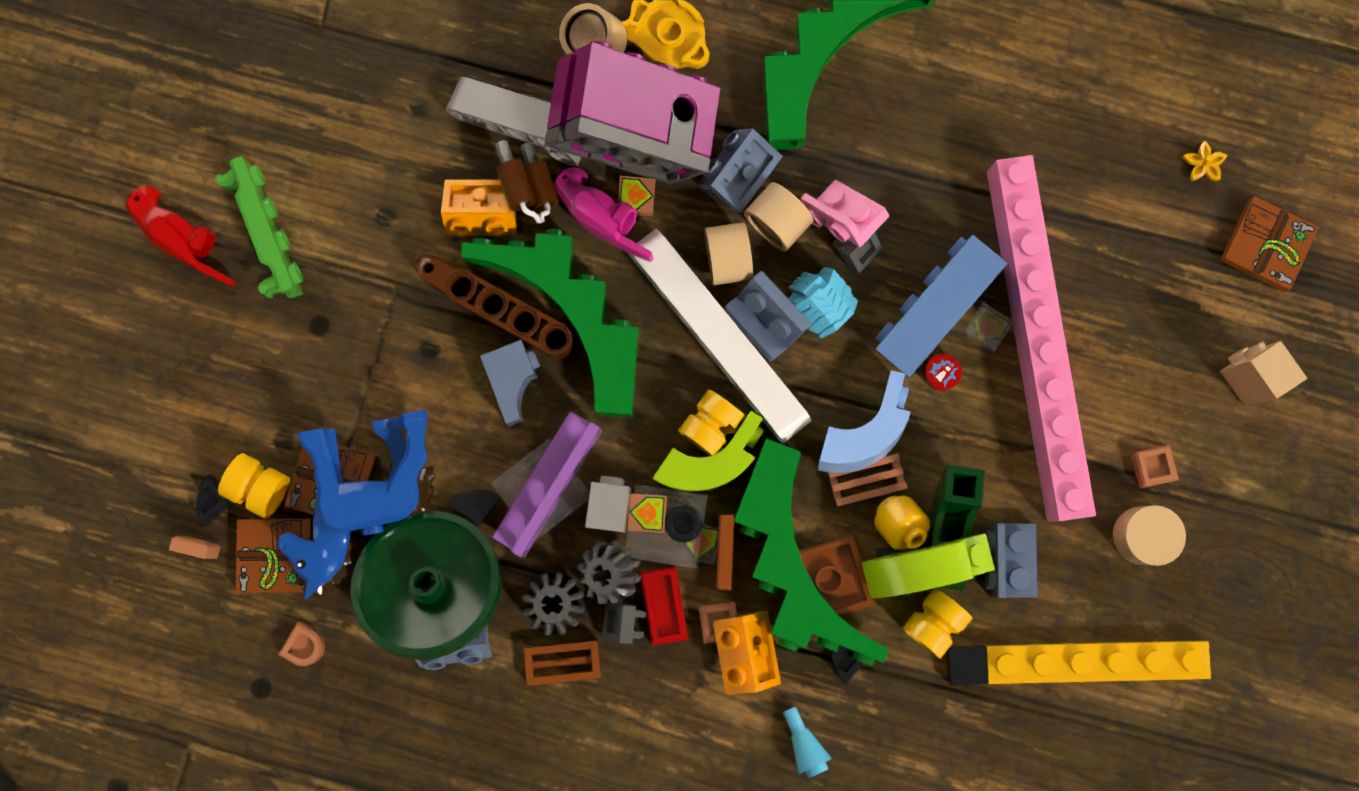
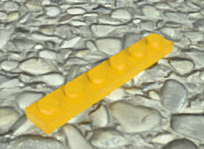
(1098, 662)

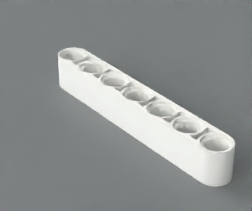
(721, 338)

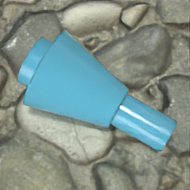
(808, 751)

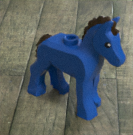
(359, 504)

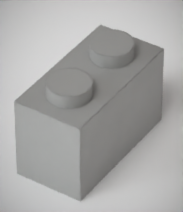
(608, 505)

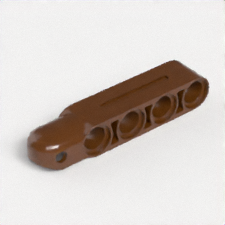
(446, 278)

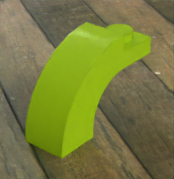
(707, 473)
(928, 567)

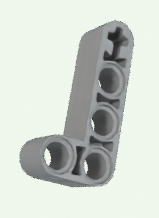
(505, 113)

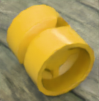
(712, 423)
(250, 483)
(937, 622)

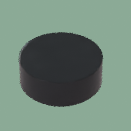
(683, 523)

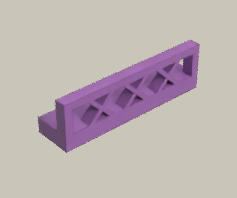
(547, 484)

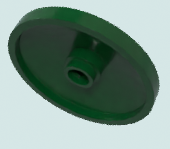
(426, 585)

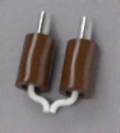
(526, 184)

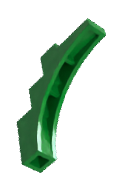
(818, 37)
(549, 269)
(804, 611)

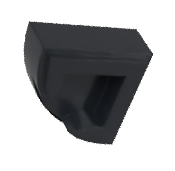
(209, 502)
(475, 504)
(844, 664)

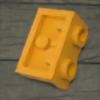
(476, 209)
(747, 653)

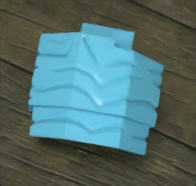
(823, 300)

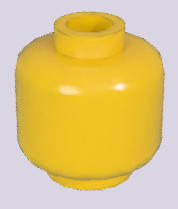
(902, 522)

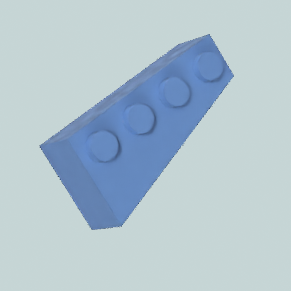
(940, 305)

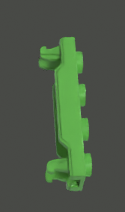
(259, 217)

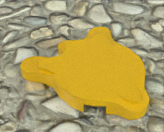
(667, 33)

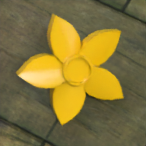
(1205, 163)

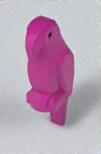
(599, 212)

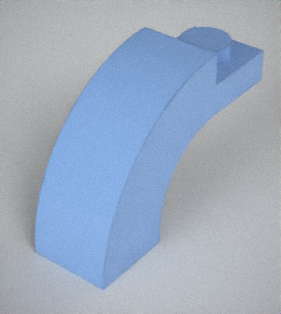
(868, 444)

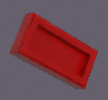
(664, 606)

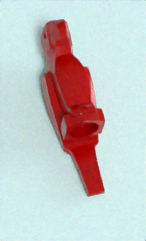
(173, 232)

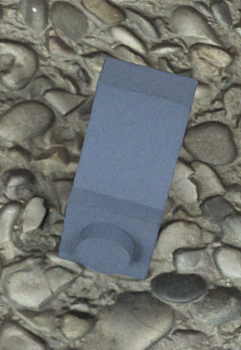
(509, 374)

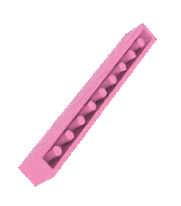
(1040, 340)

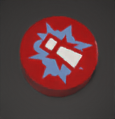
(942, 372)

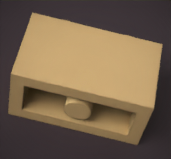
(1262, 373)

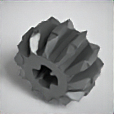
(600, 582)
(555, 616)

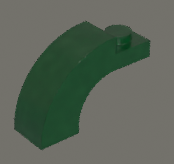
(955, 508)

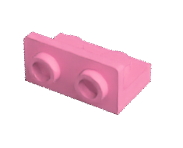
(846, 213)

